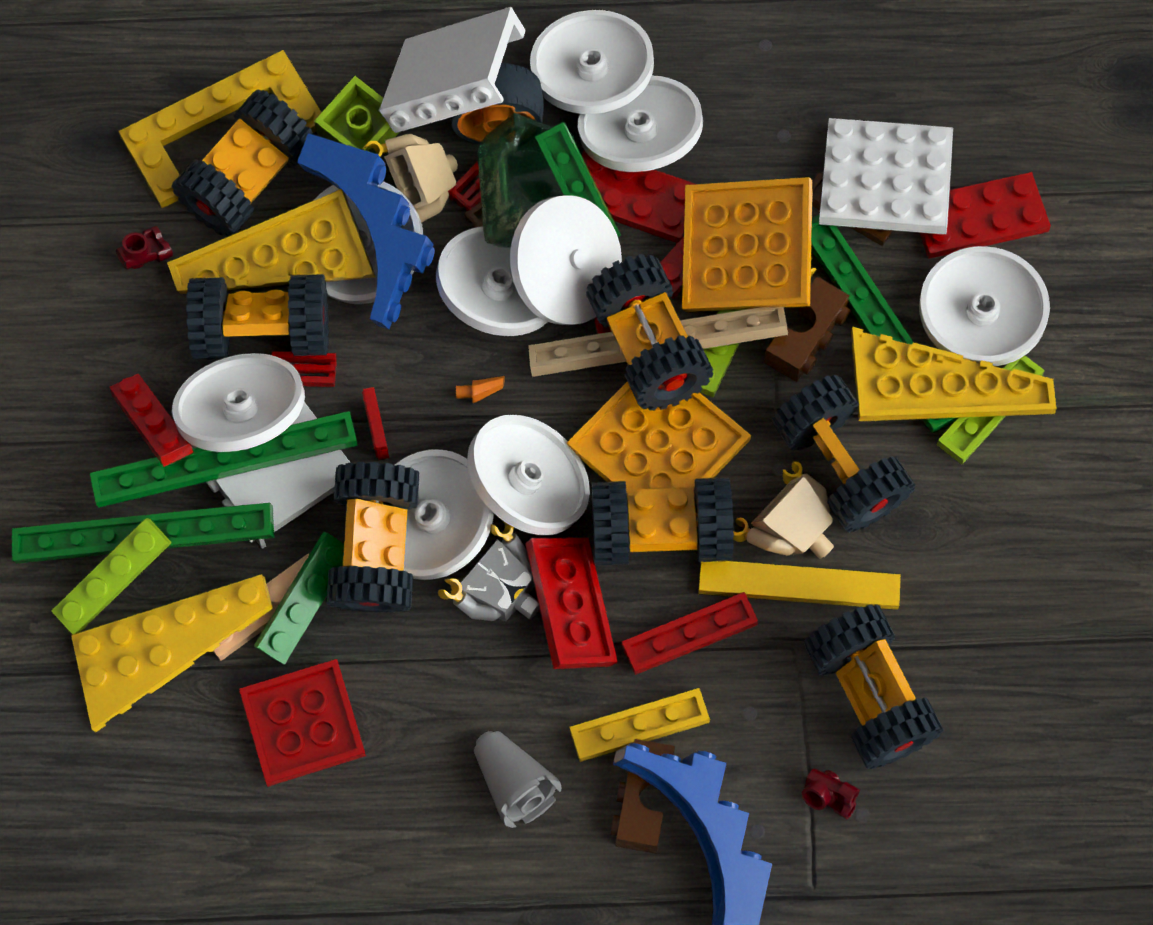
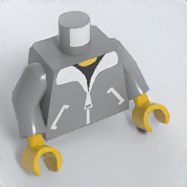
(497, 582)

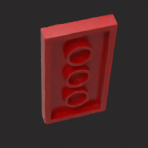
(642, 199)
(990, 215)
(571, 603)

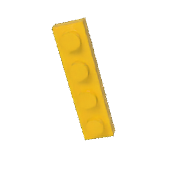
(641, 722)

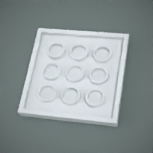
(886, 176)

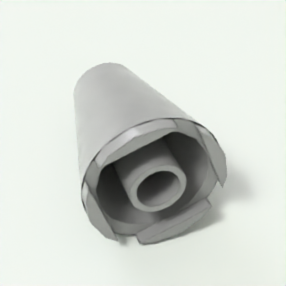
(515, 779)

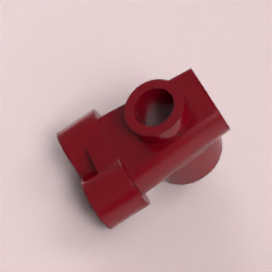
(143, 248)
(827, 789)

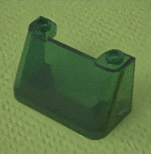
(512, 177)

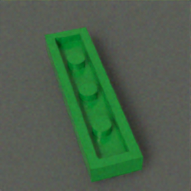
(570, 167)
(301, 600)

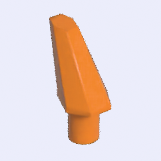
(480, 388)

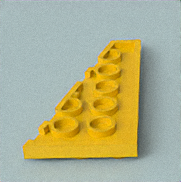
(303, 241)
(931, 383)
(151, 648)

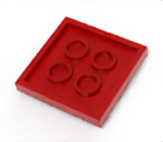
(302, 722)

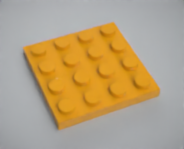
(747, 245)
(660, 445)

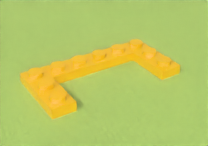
(149, 135)

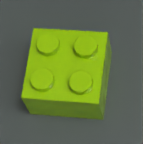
(355, 117)

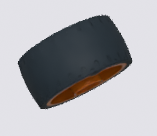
(521, 95)

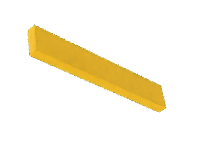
(800, 584)

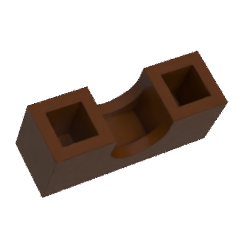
(795, 352)
(638, 826)

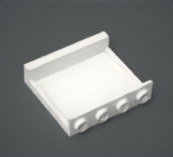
(449, 70)
(287, 486)

